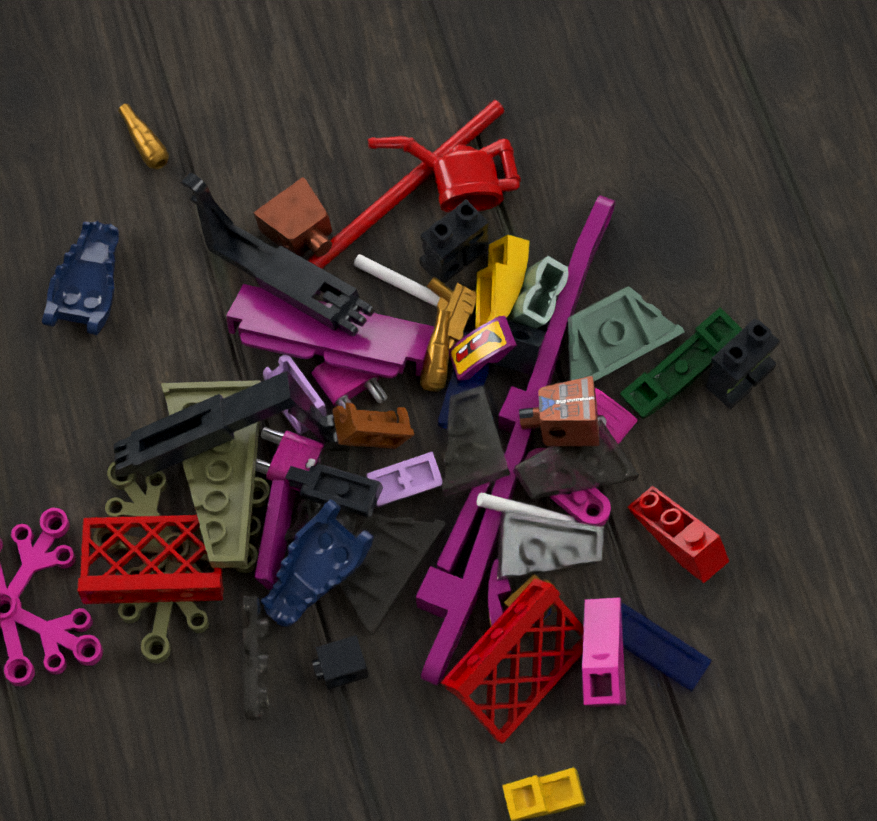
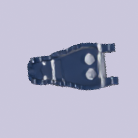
(85, 281)
(316, 562)

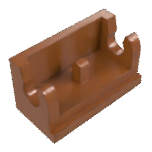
(371, 427)

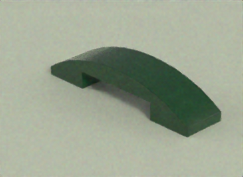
(682, 366)

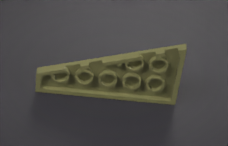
(220, 477)

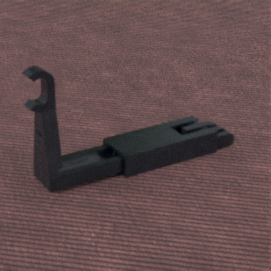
(278, 269)
(214, 423)

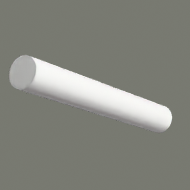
(396, 279)
(501, 504)

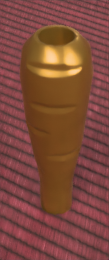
(146, 142)
(435, 366)

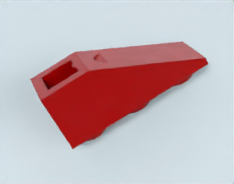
(681, 534)

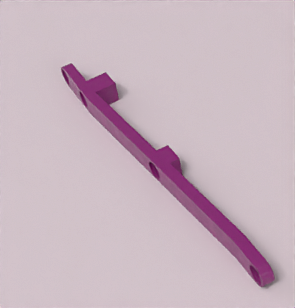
(456, 597)

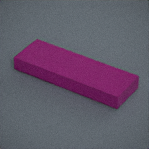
(276, 525)
(462, 530)

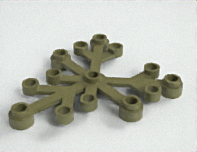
(147, 506)

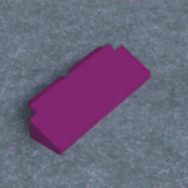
(278, 327)

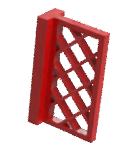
(145, 586)
(506, 636)

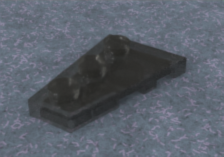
(545, 545)

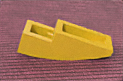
(502, 279)

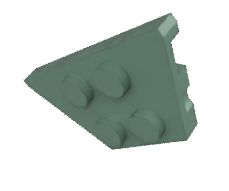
(615, 334)

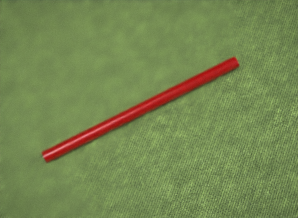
(406, 185)

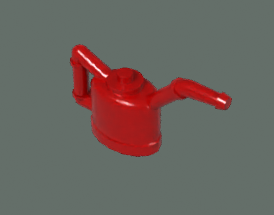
(463, 171)

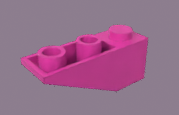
(603, 653)

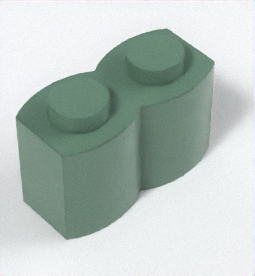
(538, 293)

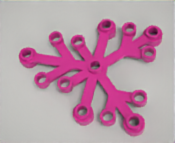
(51, 632)

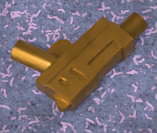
(459, 302)

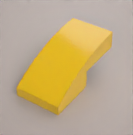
(543, 795)

